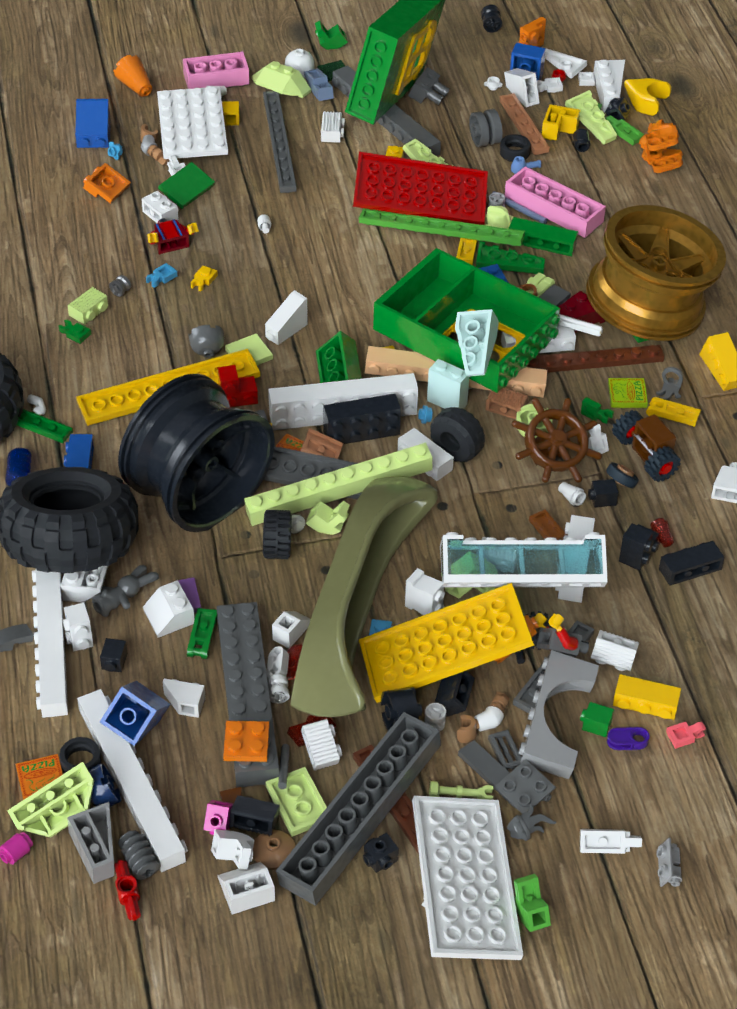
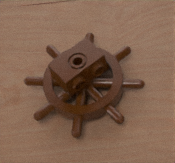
(556, 441)

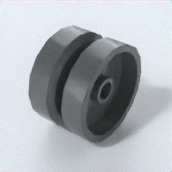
(485, 127)

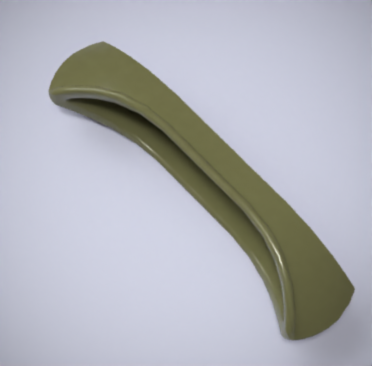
(373, 533)

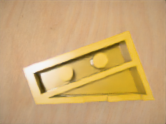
(721, 359)

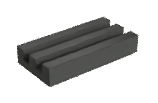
(492, 739)

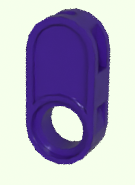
(622, 738)

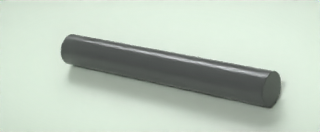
(284, 762)

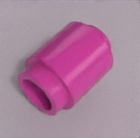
(15, 848)

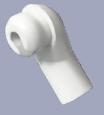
(40, 408)

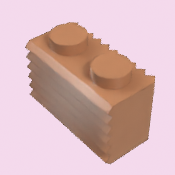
(506, 402)

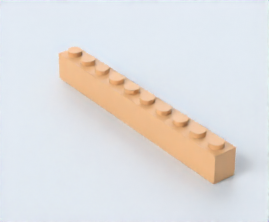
(397, 362)

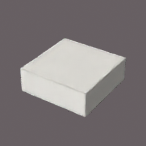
(586, 79)

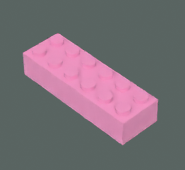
(555, 201)

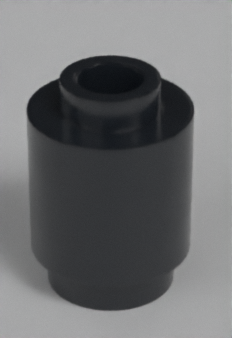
(581, 140)

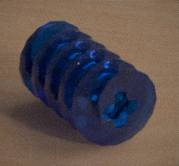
(18, 464)

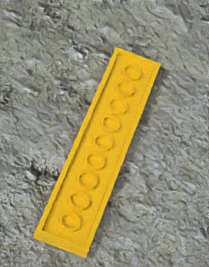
(130, 396)

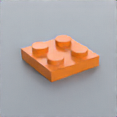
(246, 741)

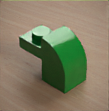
(332, 38)

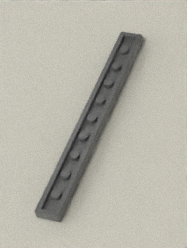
(279, 142)

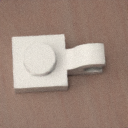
(174, 165)
(598, 440)

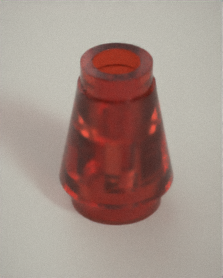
(662, 527)

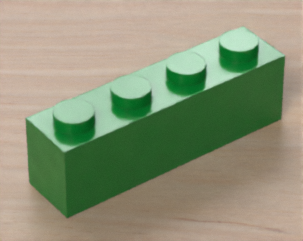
(546, 236)

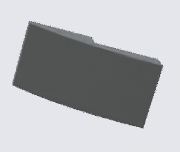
(15, 634)

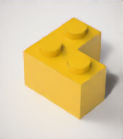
(559, 120)

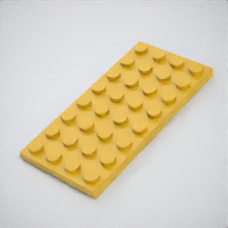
(446, 641)

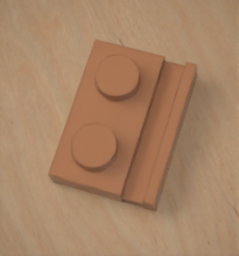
(321, 445)

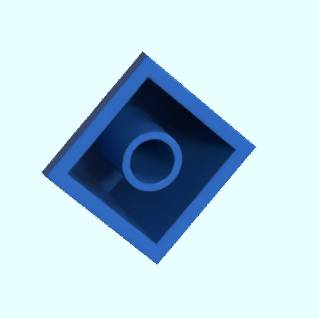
(92, 123)
(134, 712)

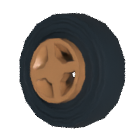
(622, 475)

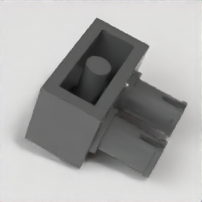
(425, 85)

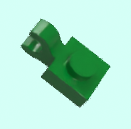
(593, 411)

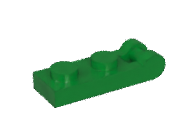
(202, 633)

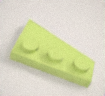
(420, 152)

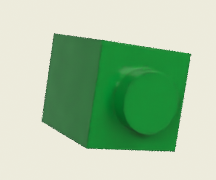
(597, 719)

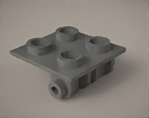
(525, 787)

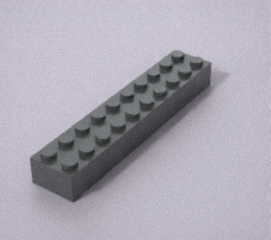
(246, 684)
(358, 809)

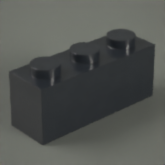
(691, 563)

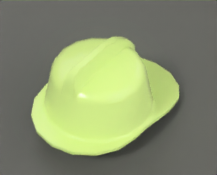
(498, 217)

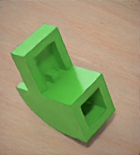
(529, 904)

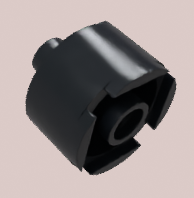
(397, 702)

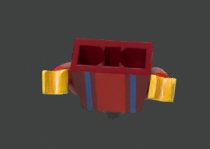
(171, 235)

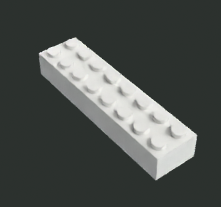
(304, 403)

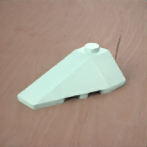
(476, 339)

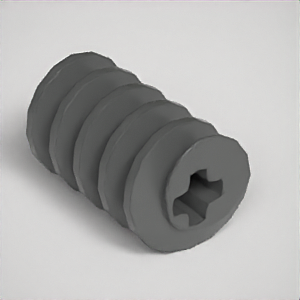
(138, 855)

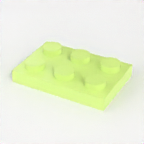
(298, 802)

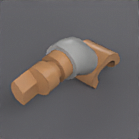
(149, 146)

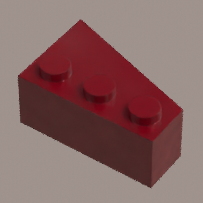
(581, 309)

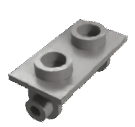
(667, 856)

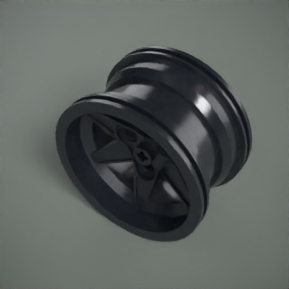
(195, 452)

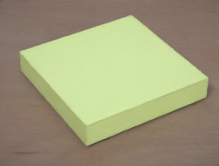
(255, 346)

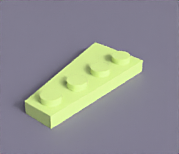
(592, 116)

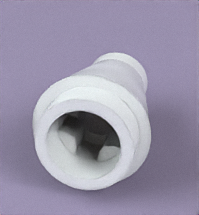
(572, 493)

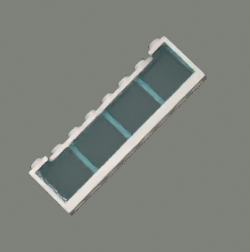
(523, 562)

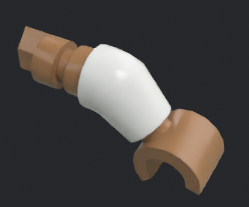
(484, 721)

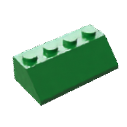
(338, 359)

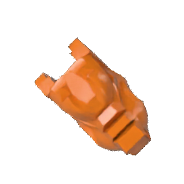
(655, 146)

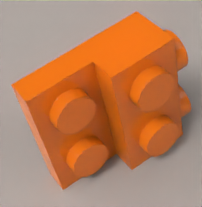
(533, 32)
(106, 183)

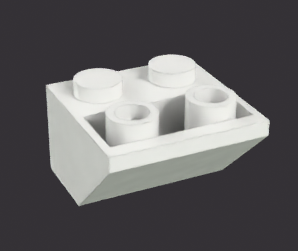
(82, 585)
(247, 887)

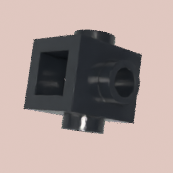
(618, 108)
(380, 852)

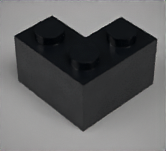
(638, 546)

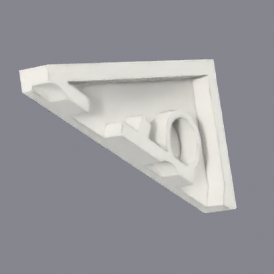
(568, 63)

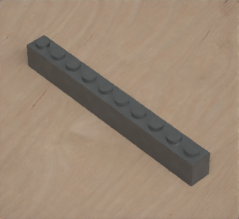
(395, 119)

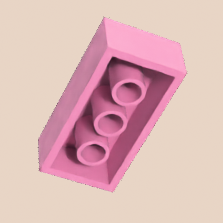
(216, 70)

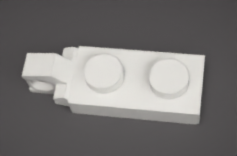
(607, 841)

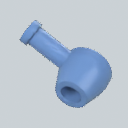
(519, 163)

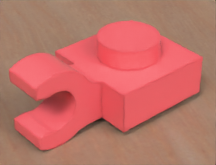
(683, 735)

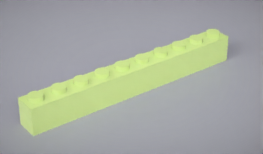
(339, 483)

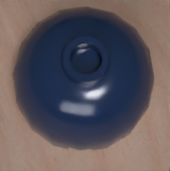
(103, 787)

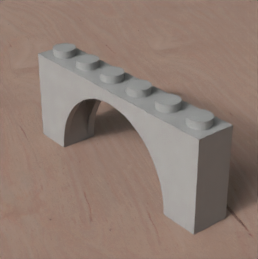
(541, 746)

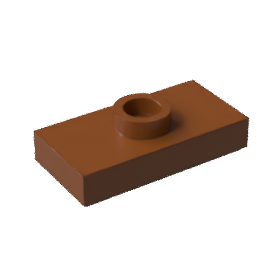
(546, 525)

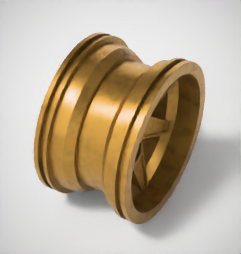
(655, 272)

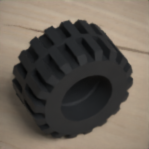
(277, 534)

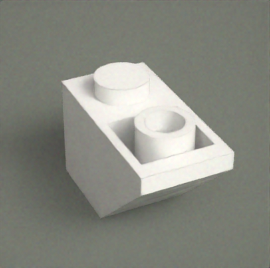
(289, 627)
(185, 696)

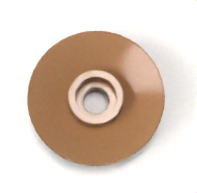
(272, 856)

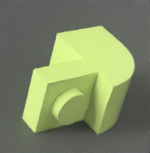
(326, 519)

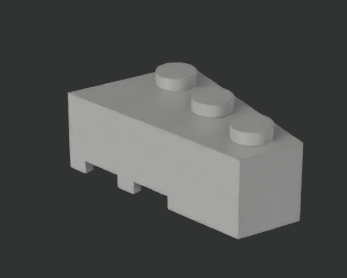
(93, 841)

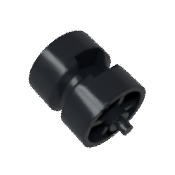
(491, 18)

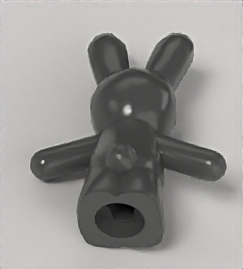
(126, 588)

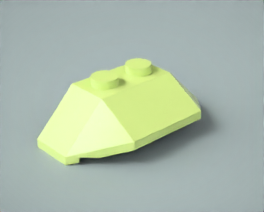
(282, 80)
(49, 807)

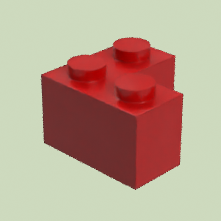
(238, 390)

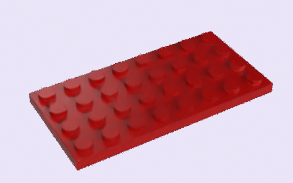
(420, 188)

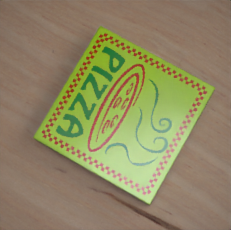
(627, 393)

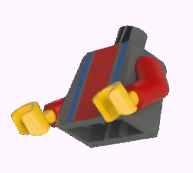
(558, 638)

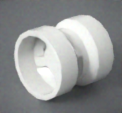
(279, 692)
(435, 715)

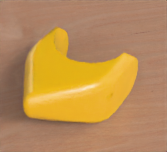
(644, 94)

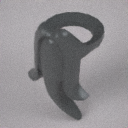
(671, 385)
(523, 825)

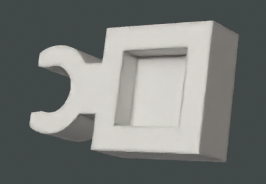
(550, 84)

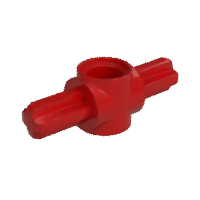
(127, 898)

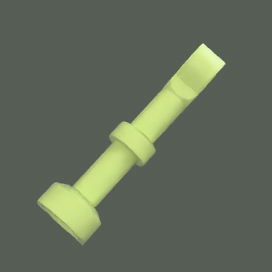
(436, 790)

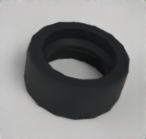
(514, 140)
(79, 744)

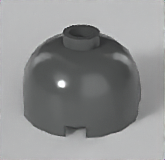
(206, 340)

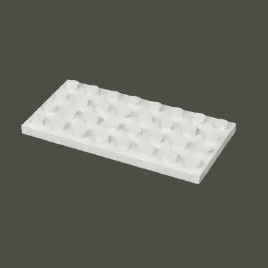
(466, 879)

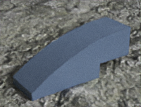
(319, 84)

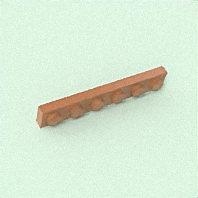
(524, 123)

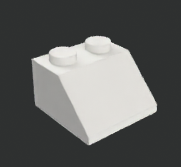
(169, 609)

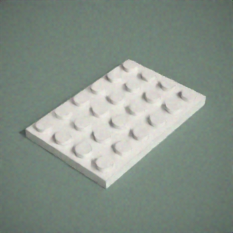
(192, 122)

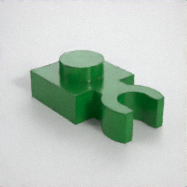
(75, 332)

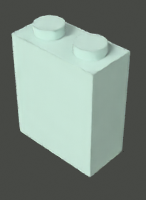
(447, 385)

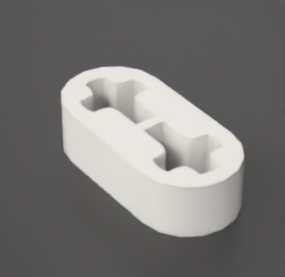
(277, 662)

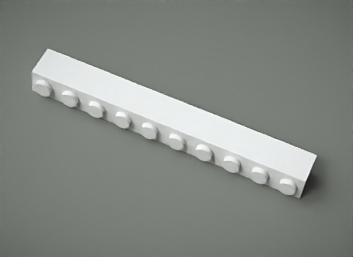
(50, 643)
(134, 784)

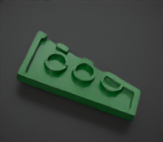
(509, 260)

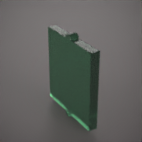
(328, 68)

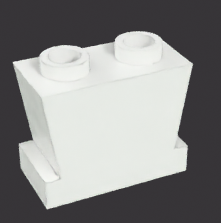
(424, 593)

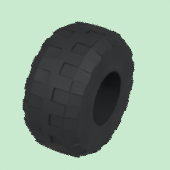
(458, 433)

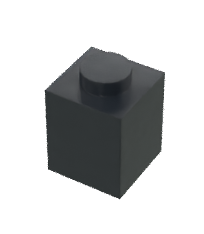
(603, 493)
(113, 655)

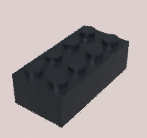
(362, 419)

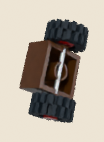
(650, 441)

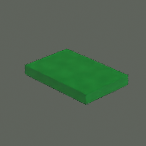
(186, 185)

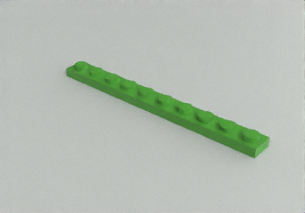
(442, 227)

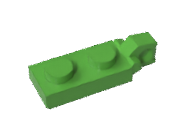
(625, 130)

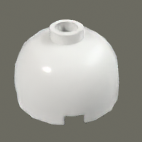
(300, 60)

